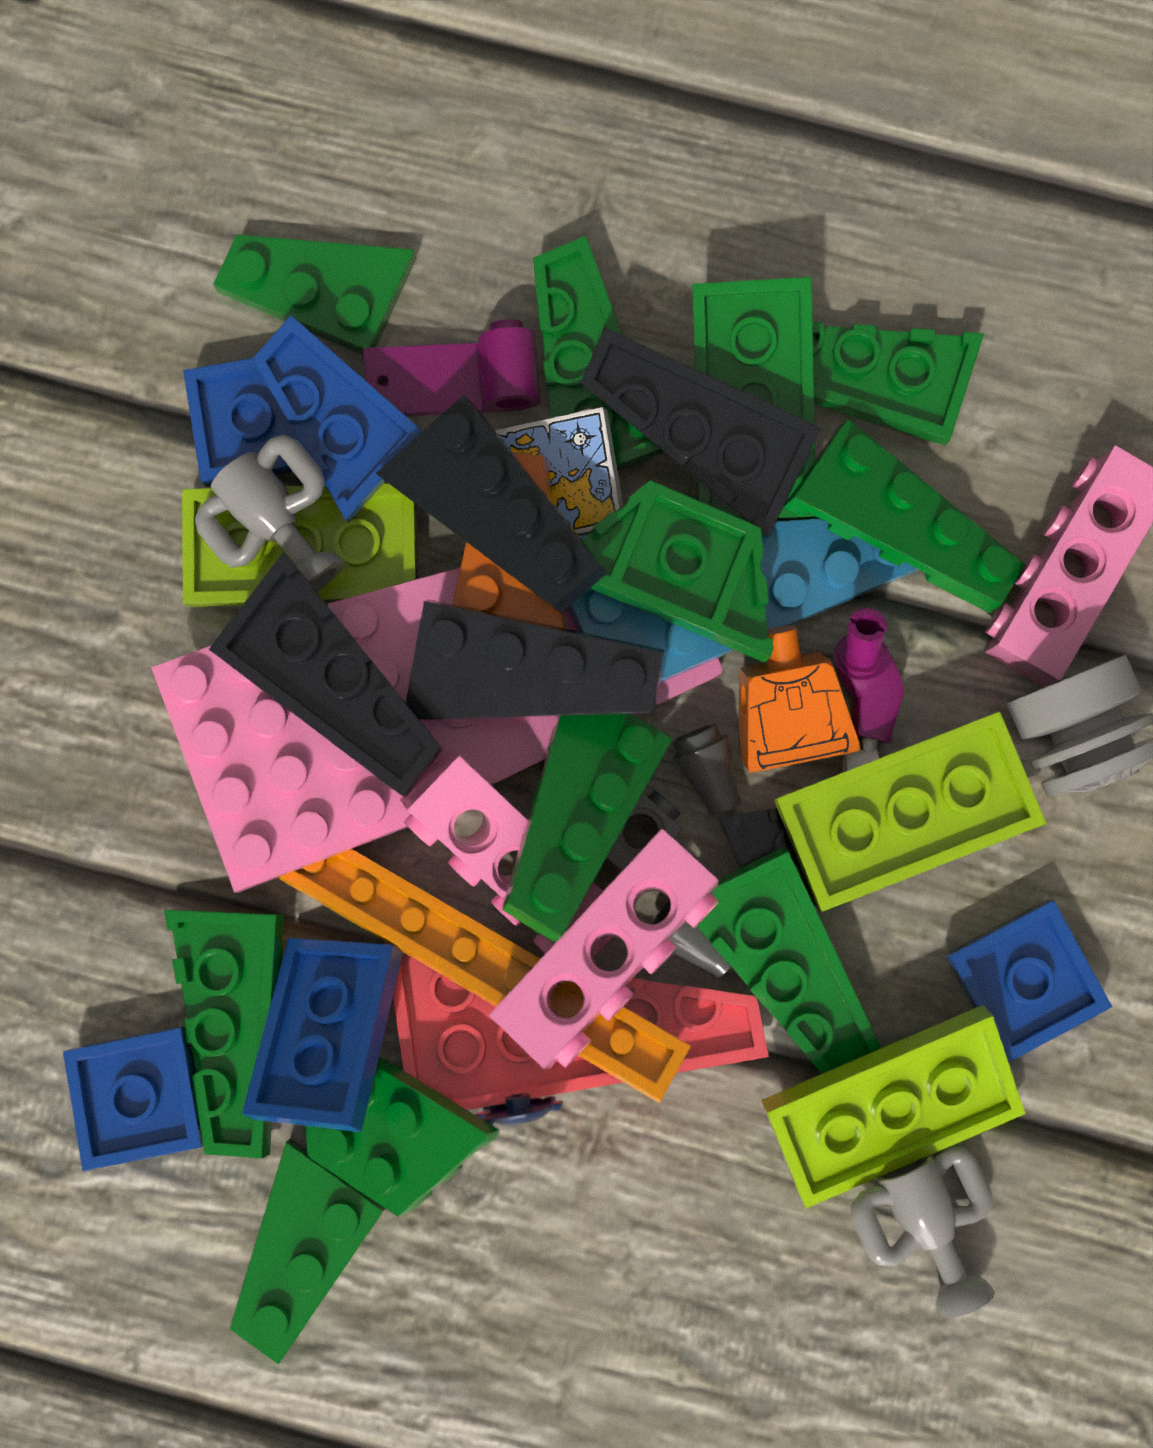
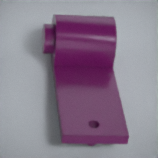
(428, 379)

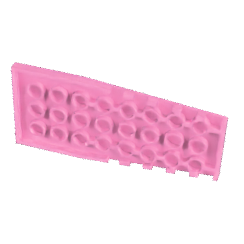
(290, 795)

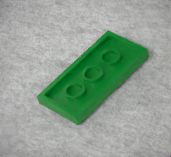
(761, 343)

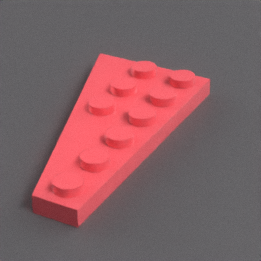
(472, 1061)

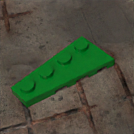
(894, 377)
(787, 960)
(227, 984)

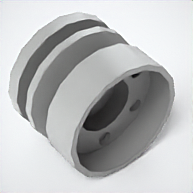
(1086, 728)

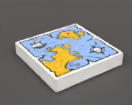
(579, 463)

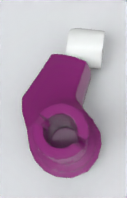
(871, 681)

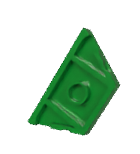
(686, 567)
(406, 1142)

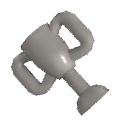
(264, 507)
(929, 1221)

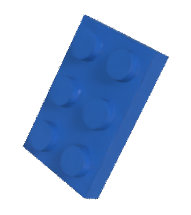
(323, 1034)

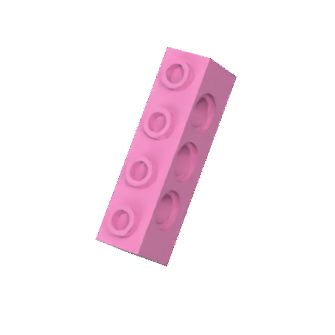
(1044, 653)
(442, 796)
(528, 1008)

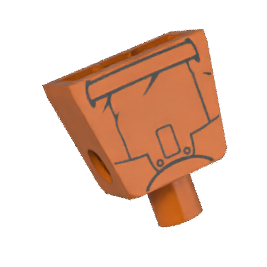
(791, 708)

